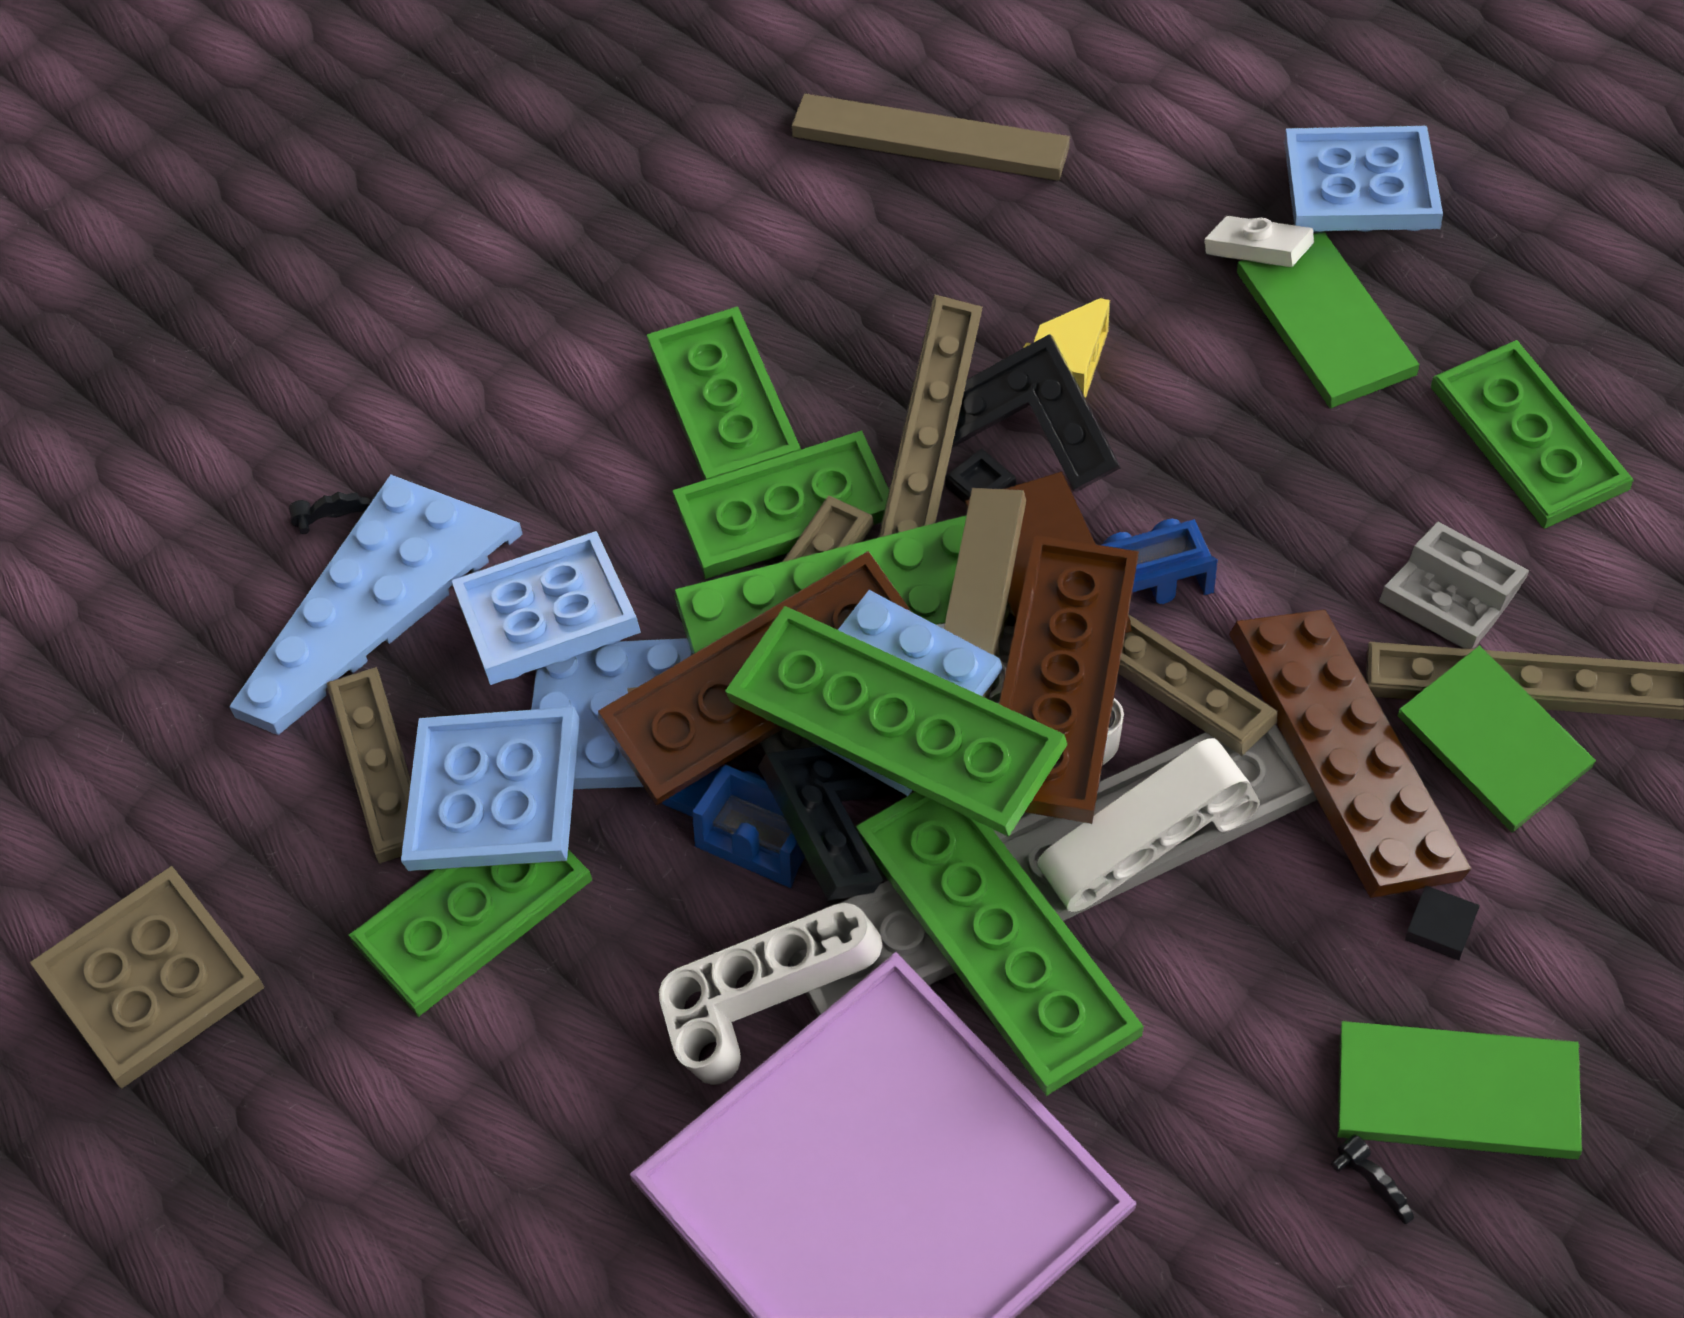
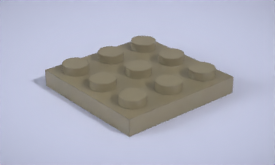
(147, 976)

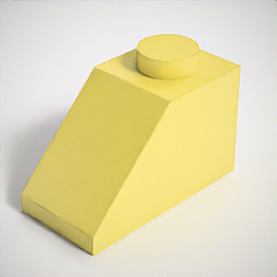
(1080, 338)

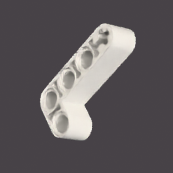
(1148, 823)
(770, 985)

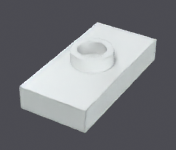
(1259, 241)

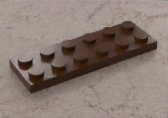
(1069, 661)
(683, 719)
(1349, 753)

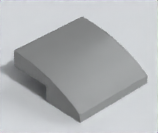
(1454, 586)

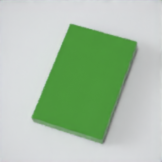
(1496, 738)

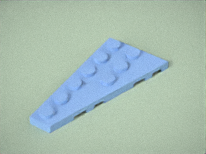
(371, 592)

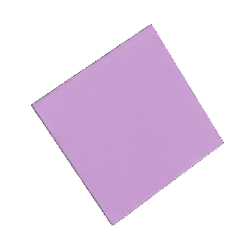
(883, 1171)

